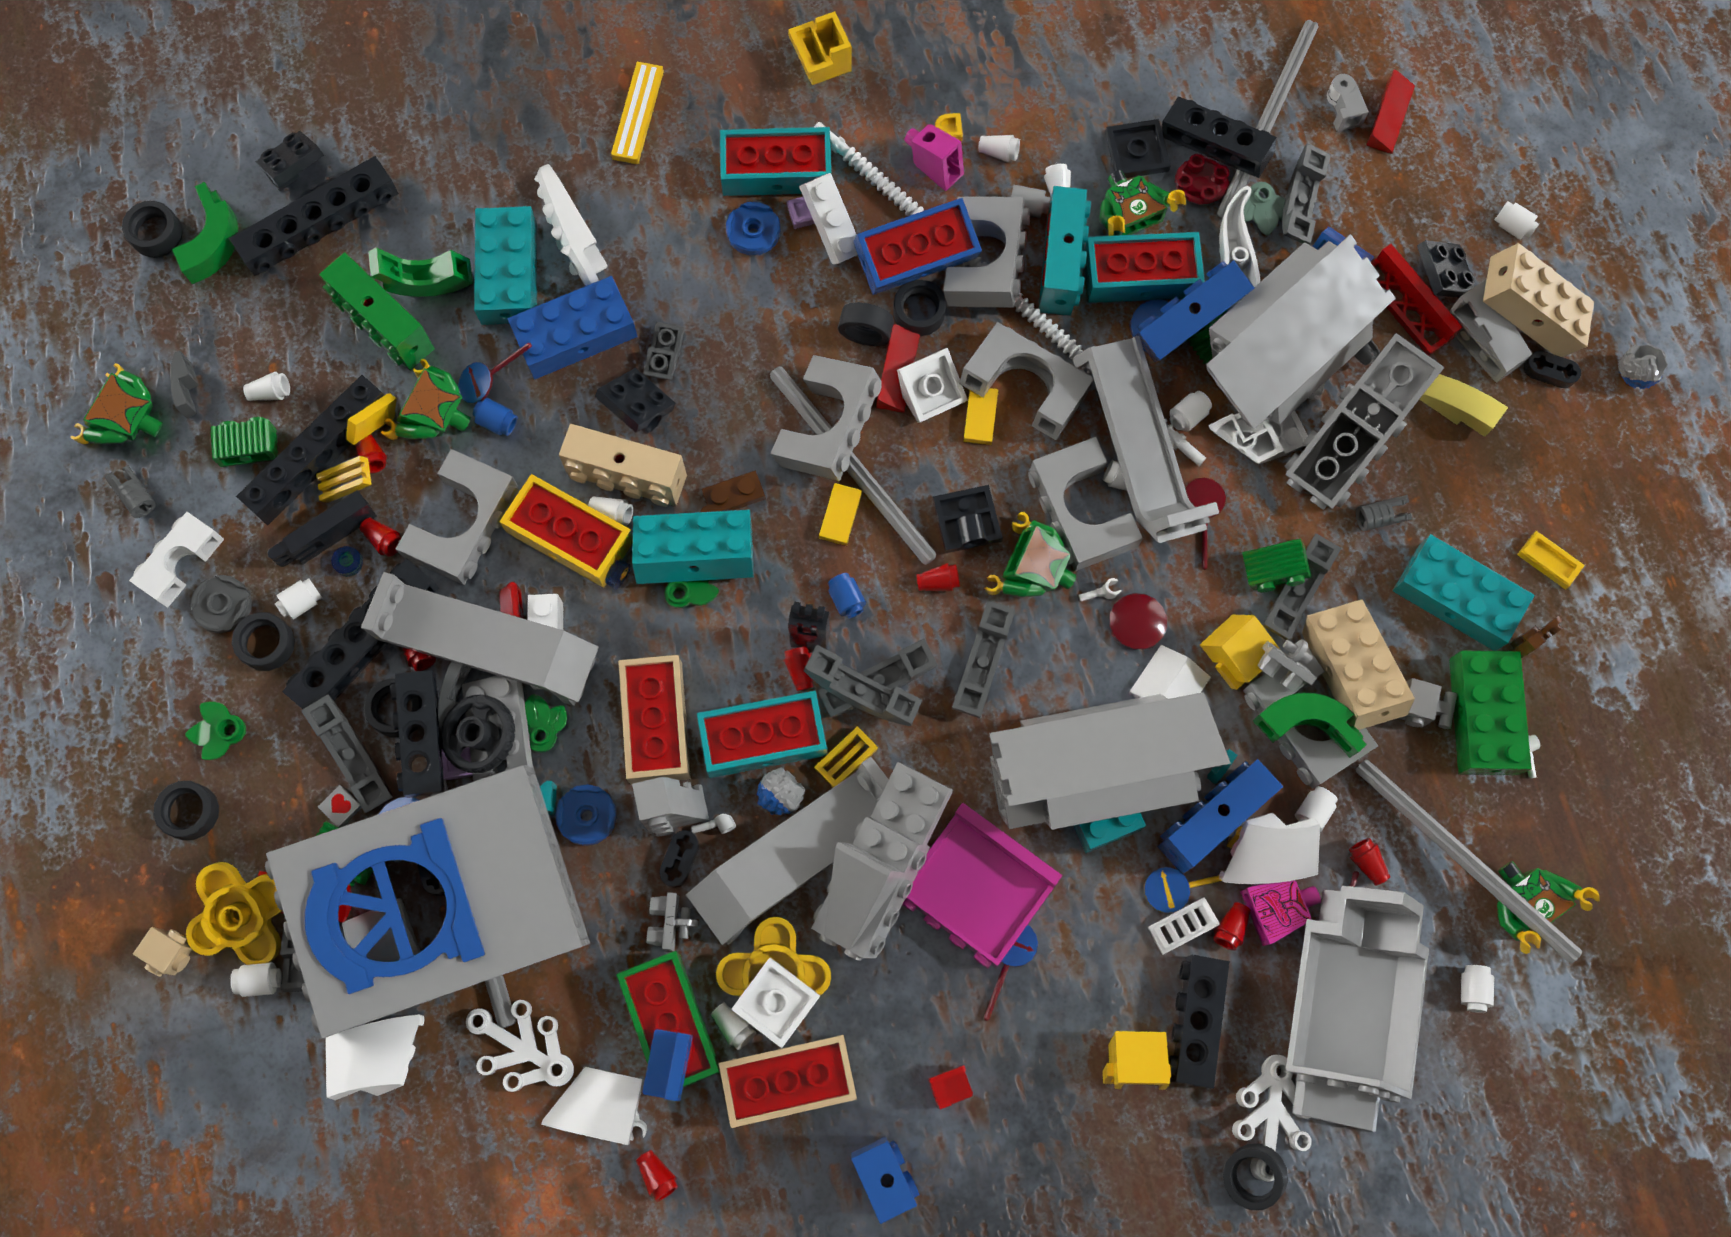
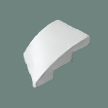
(1264, 442)
(1273, 851)
(370, 1056)
(598, 1106)

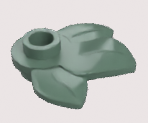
(1264, 211)

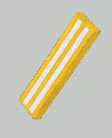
(637, 113)

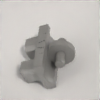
(1297, 673)
(668, 907)

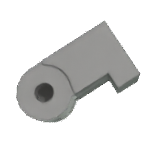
(1347, 102)

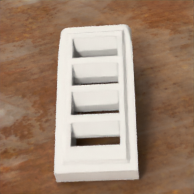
(1207, 914)

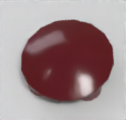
(1202, 179)
(1138, 621)

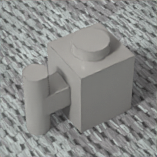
(1428, 705)

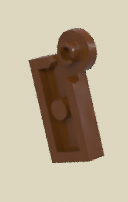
(733, 493)
(1535, 637)

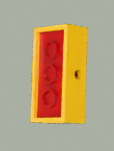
(566, 530)

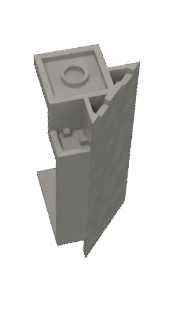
(1295, 330)
(1104, 761)
(1358, 1006)

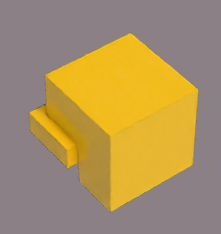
(822, 48)
(1237, 648)
(1138, 1059)

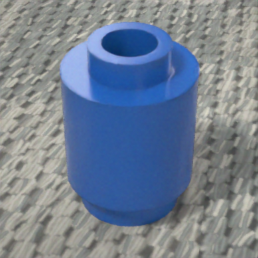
(494, 417)
(846, 595)

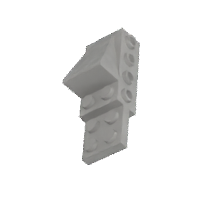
(1362, 423)
(881, 864)

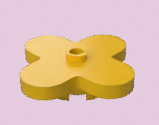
(235, 915)
(774, 939)

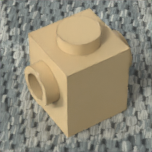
(163, 951)

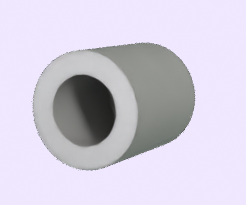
(1033, 199)

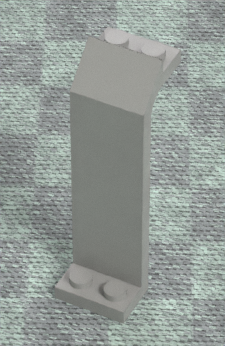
(1143, 441)
(480, 638)
(786, 855)

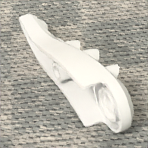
(569, 227)
(1235, 239)

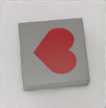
(340, 806)

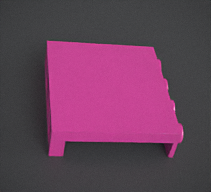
(980, 886)

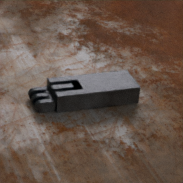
(322, 531)
(802, 621)

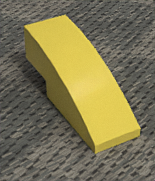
(1463, 403)

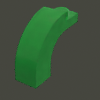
(212, 247)
(421, 277)
(1314, 711)

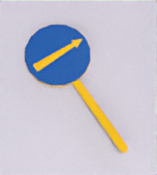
(1169, 889)

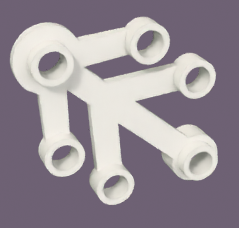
(524, 1049)
(1271, 1111)

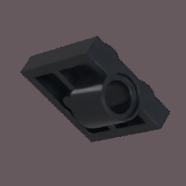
(289, 159)
(1446, 268)
(636, 401)
(967, 519)

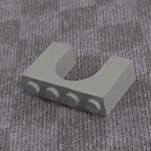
(998, 281)
(1008, 350)
(830, 452)
(1085, 542)
(459, 555)
(1314, 759)

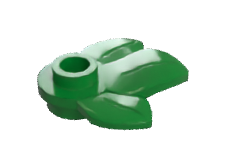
(696, 593)
(543, 719)
(212, 731)

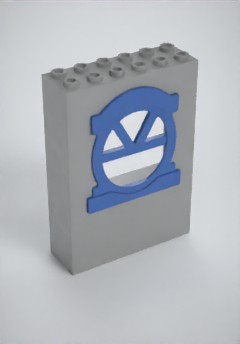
(500, 885)

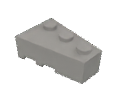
(1488, 335)
(667, 805)

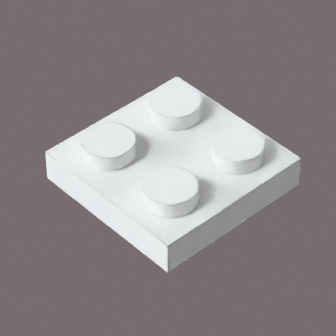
(775, 1002)

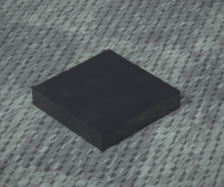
(1138, 148)

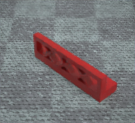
(1420, 300)

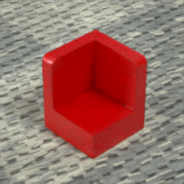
(950, 1087)

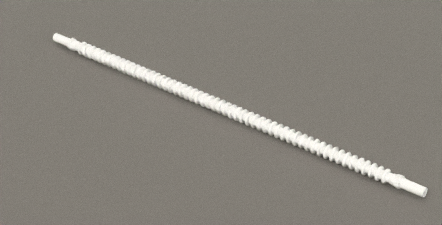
(839, 146)

